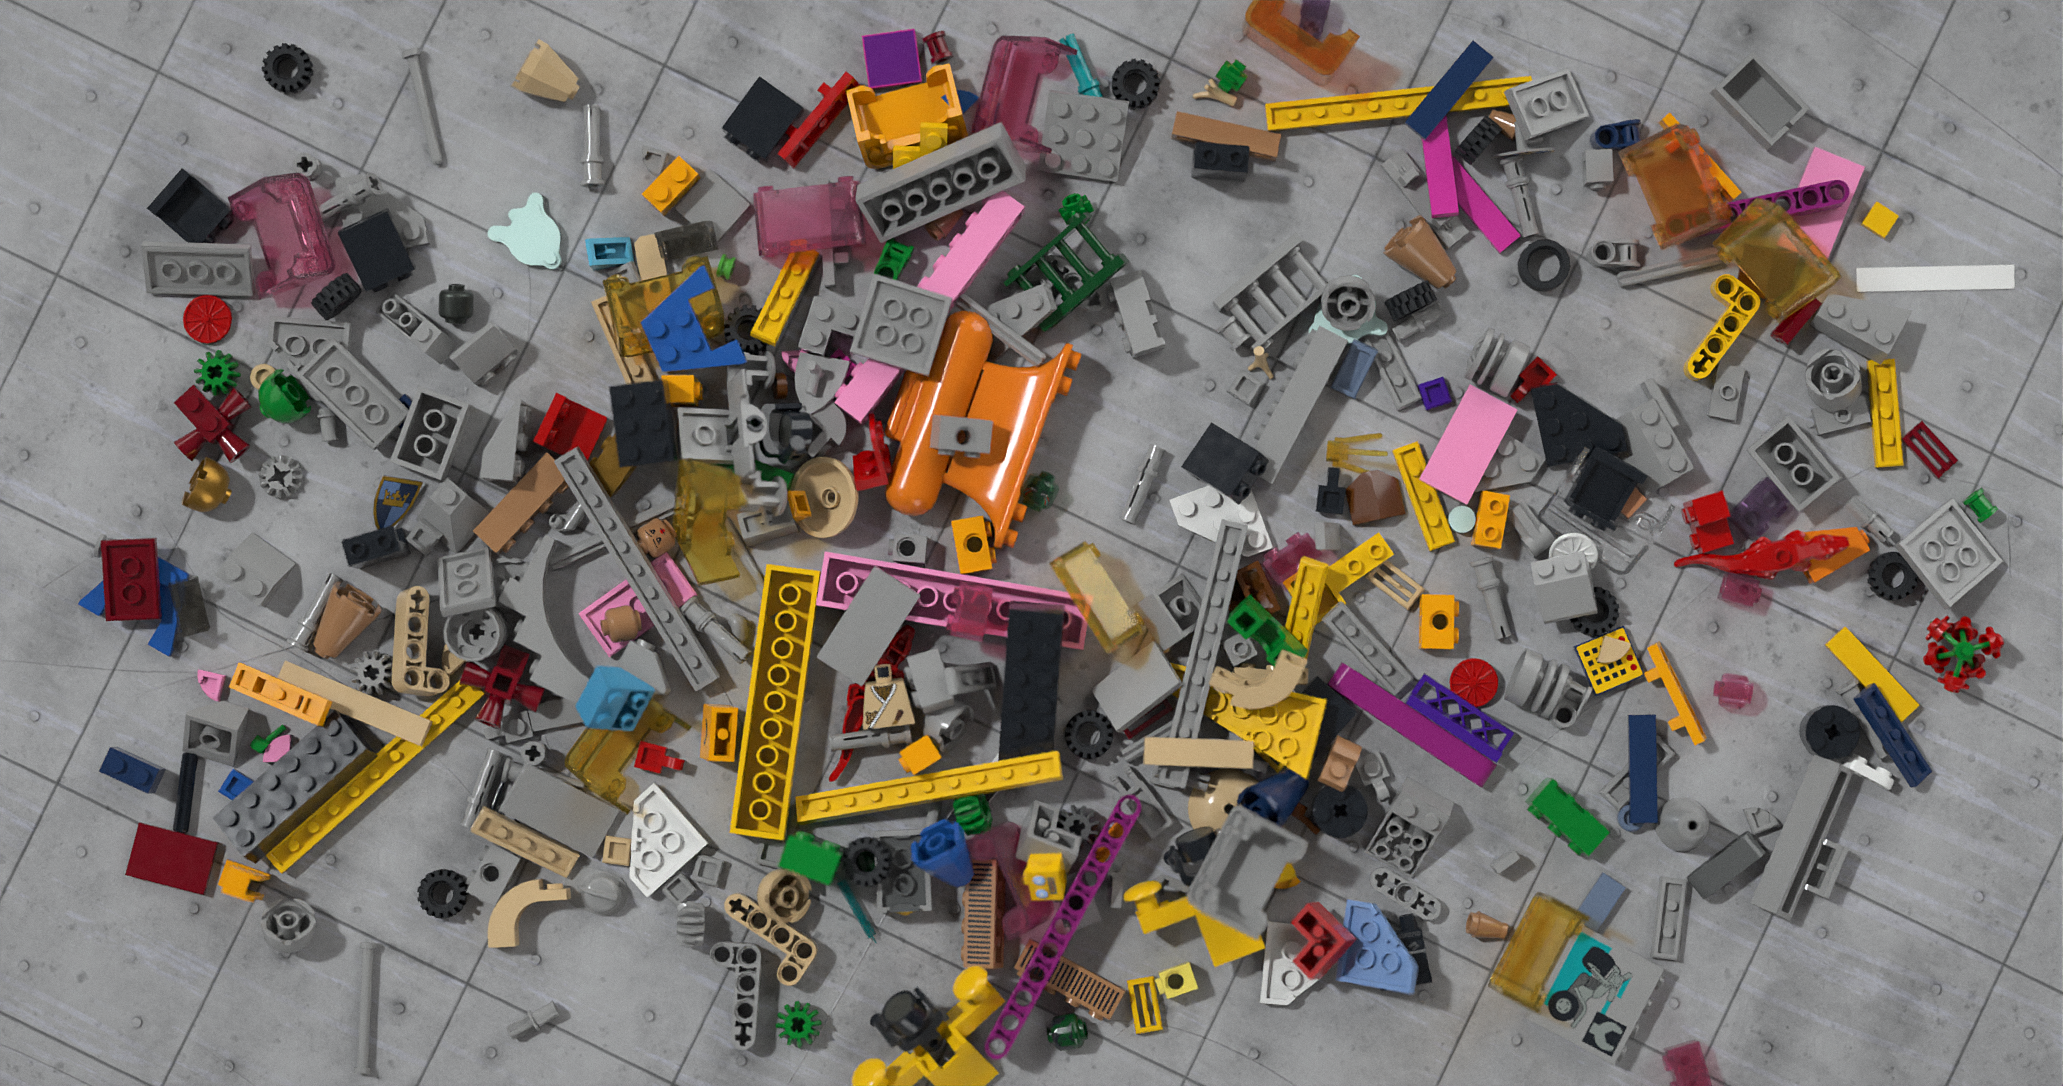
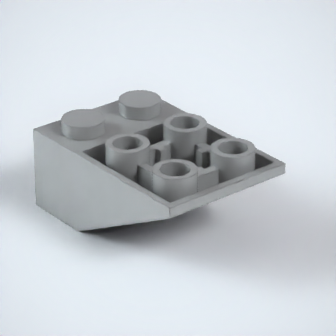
(505, 449)
(1409, 827)

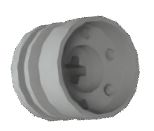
(1496, 362)
(468, 645)
(1537, 682)

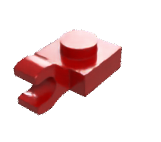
(1535, 374)
(653, 758)

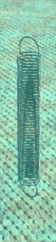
(856, 911)

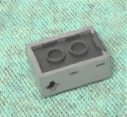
(907, 886)

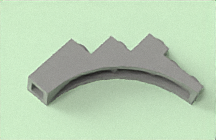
(528, 597)

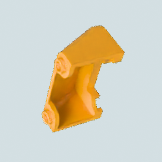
(897, 115)

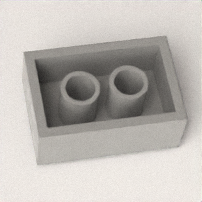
(431, 433)

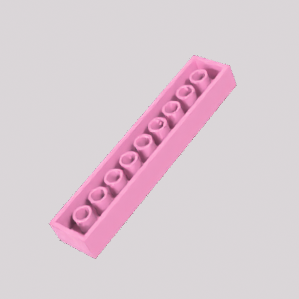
(950, 278)
(845, 575)

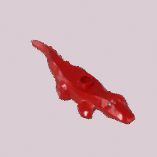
(1768, 557)
(853, 720)

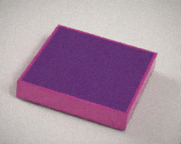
(891, 59)

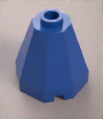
(944, 853)

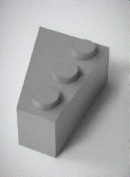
(1135, 314)
(1861, 324)

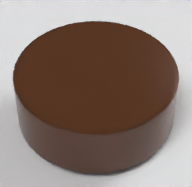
(780, 386)

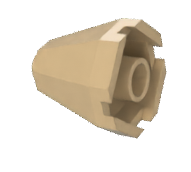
(546, 75)

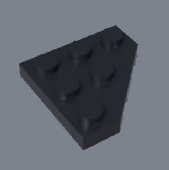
(1571, 424)

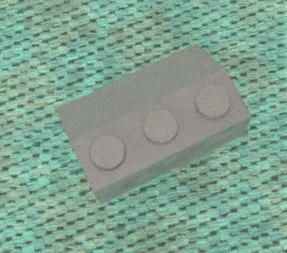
(1653, 447)
(1793, 463)

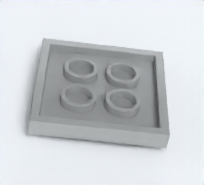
(1083, 135)
(901, 325)
(1948, 553)

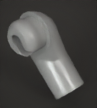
(567, 521)
(739, 627)
(933, 813)

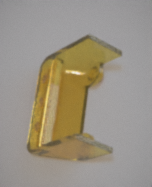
(699, 518)
(1097, 597)
(603, 753)
(1535, 950)

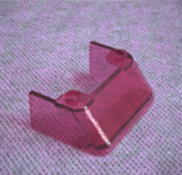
(1012, 86)

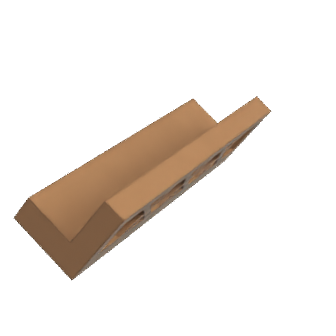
(1196, 129)

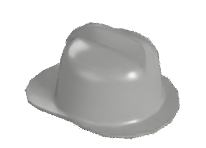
(596, 891)

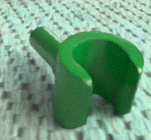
(260, 744)

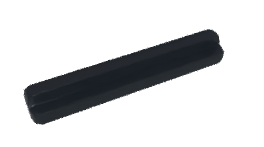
(185, 792)

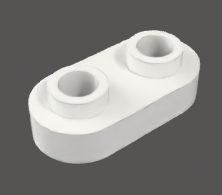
(1878, 777)

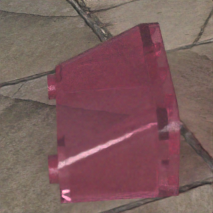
(808, 218)
(287, 230)
(1002, 843)

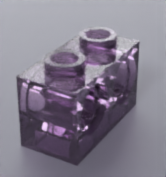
(1754, 503)

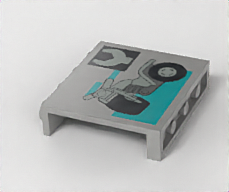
(1597, 994)

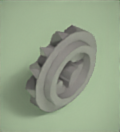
(292, 480)

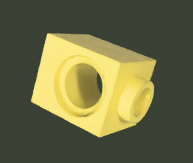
(1189, 982)

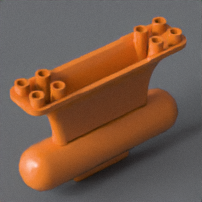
(1007, 395)

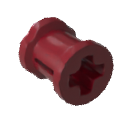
(937, 47)

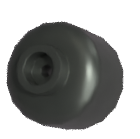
(456, 304)

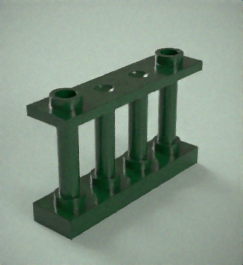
(1091, 280)

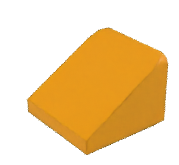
(798, 505)

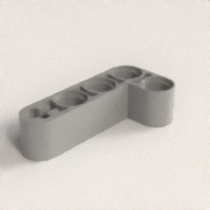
(740, 994)

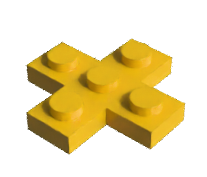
(932, 138)

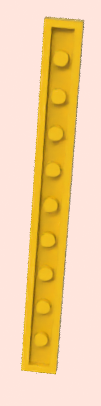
(1380, 105)
(372, 777)
(929, 788)

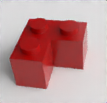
(1708, 522)
(1326, 939)

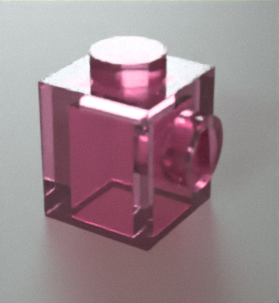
(1739, 590)

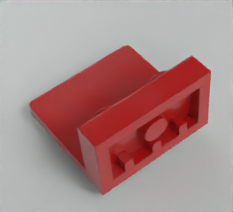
(570, 426)
(869, 466)

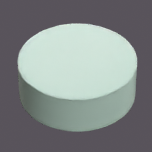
(1461, 519)

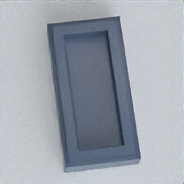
(1354, 368)
(1600, 901)

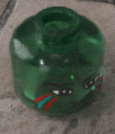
(1039, 491)

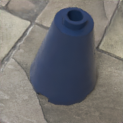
(1275, 796)

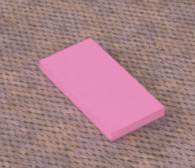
(1825, 225)
(1468, 444)
(623, 594)

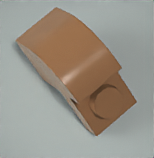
(1339, 763)

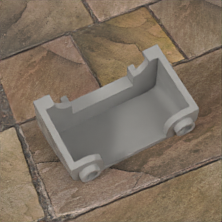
(1244, 870)

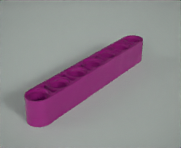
(1794, 198)
(1411, 725)

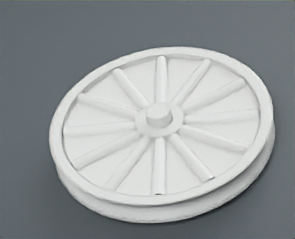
(1574, 543)

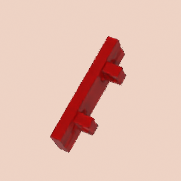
(818, 121)

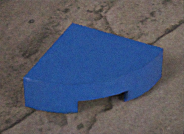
(966, 100)

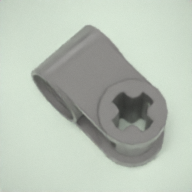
(1620, 253)
(1571, 703)

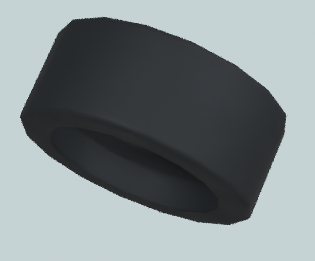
(1558, 250)

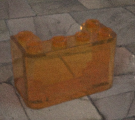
(1293, 45)

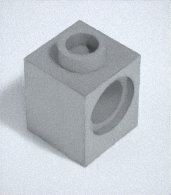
(1597, 168)
(918, 556)
(1238, 649)

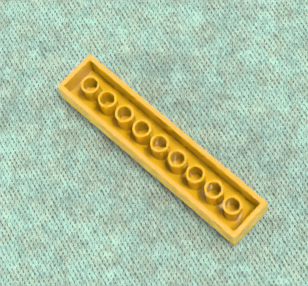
(775, 702)

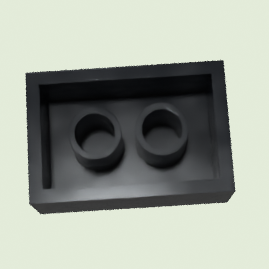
(643, 423)

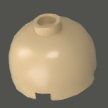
(784, 896)

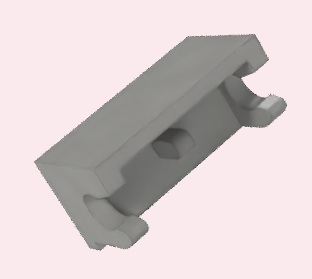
(764, 526)
(1826, 869)

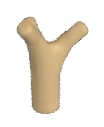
(1215, 92)
(1261, 361)

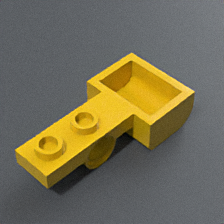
(1347, 571)

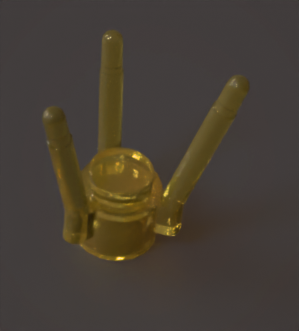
(1339, 451)

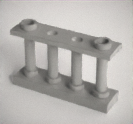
(1249, 284)

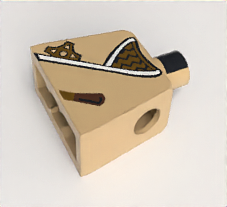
(886, 701)

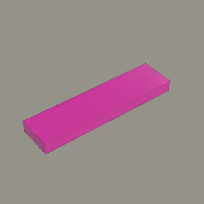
(1440, 172)
(1482, 210)

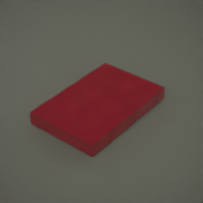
(131, 579)
(172, 858)

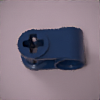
(1621, 135)

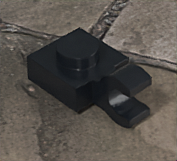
(1331, 497)

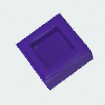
(1434, 393)

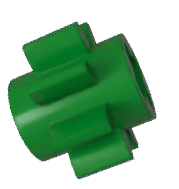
(1231, 76)
(1075, 203)

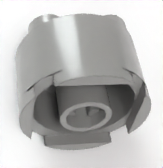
(1845, 381)

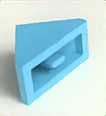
(608, 252)

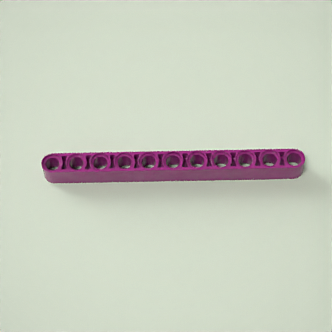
(1053, 936)

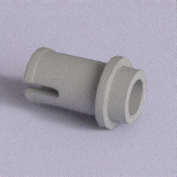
(328, 425)

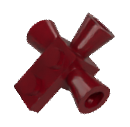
(212, 423)
(502, 686)

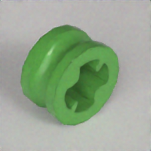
(726, 267)

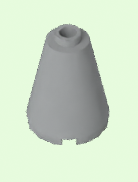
(1673, 823)

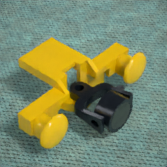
(1220, 939)
(907, 1018)

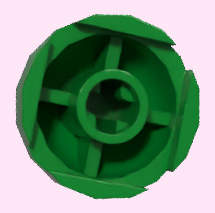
(283, 398)

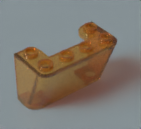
(1677, 185)

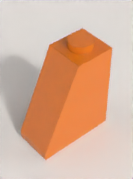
(1858, 546)

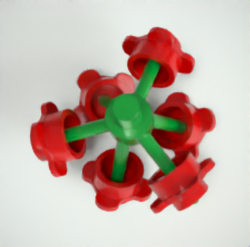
(1968, 664)

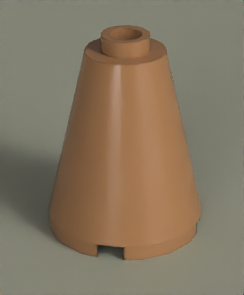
(1421, 253)
(344, 619)

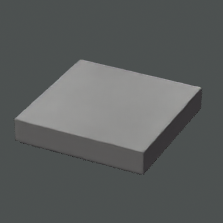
(713, 201)

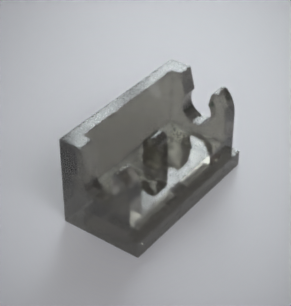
(686, 240)
(189, 606)

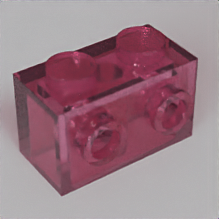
(1286, 562)
(1686, 1064)

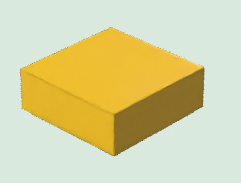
(1879, 220)

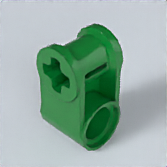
(894, 258)

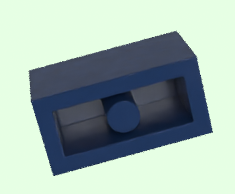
(132, 770)

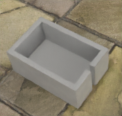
(1759, 100)

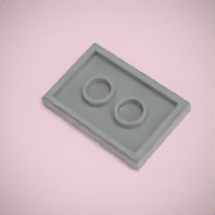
(1546, 104)
(466, 581)
(1137, 687)

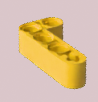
(1717, 331)

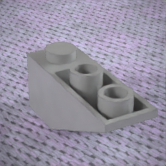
(416, 328)

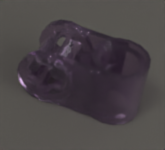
(1313, 15)

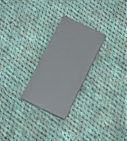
(198, 268)
(353, 394)
(868, 625)
(559, 810)

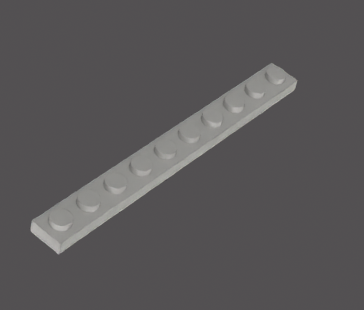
(636, 568)
(1205, 642)

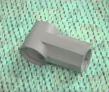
(1533, 535)

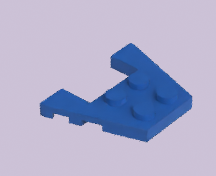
(677, 333)
(165, 633)

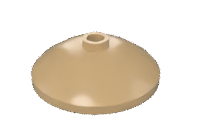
(820, 481)
(1223, 789)

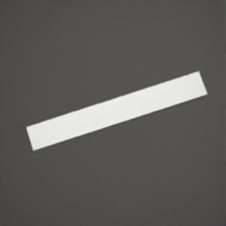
(1935, 278)

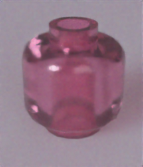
(1733, 691)

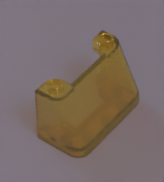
(1776, 258)
(634, 301)

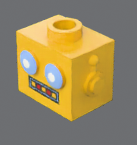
(1046, 876)

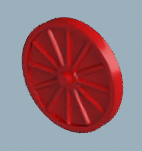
(207, 319)
(1474, 681)

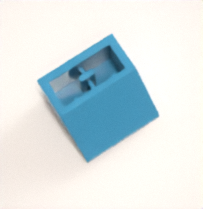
(613, 699)

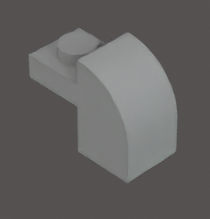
(834, 428)

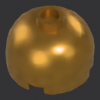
(207, 487)

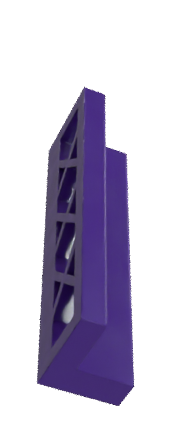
(1454, 726)

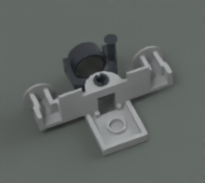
(704, 433)

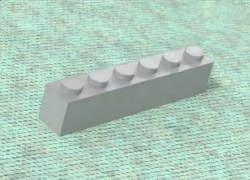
(1299, 398)
(1802, 837)

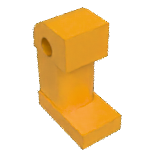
(236, 879)

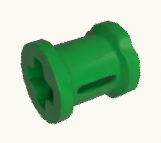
(1980, 505)

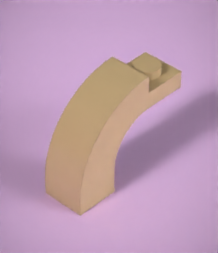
(1264, 690)
(505, 918)

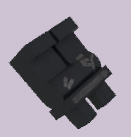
(1413, 940)

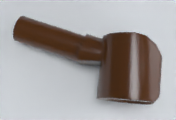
(1299, 812)

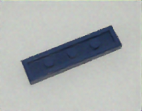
(1448, 90)
(1892, 735)
(1642, 769)

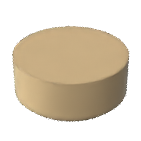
(260, 373)

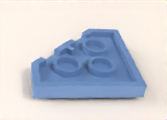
(1377, 954)

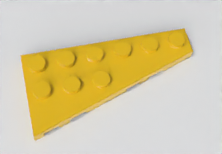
(1282, 731)

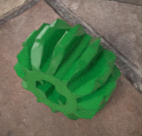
(217, 383)
(973, 813)
(789, 1021)

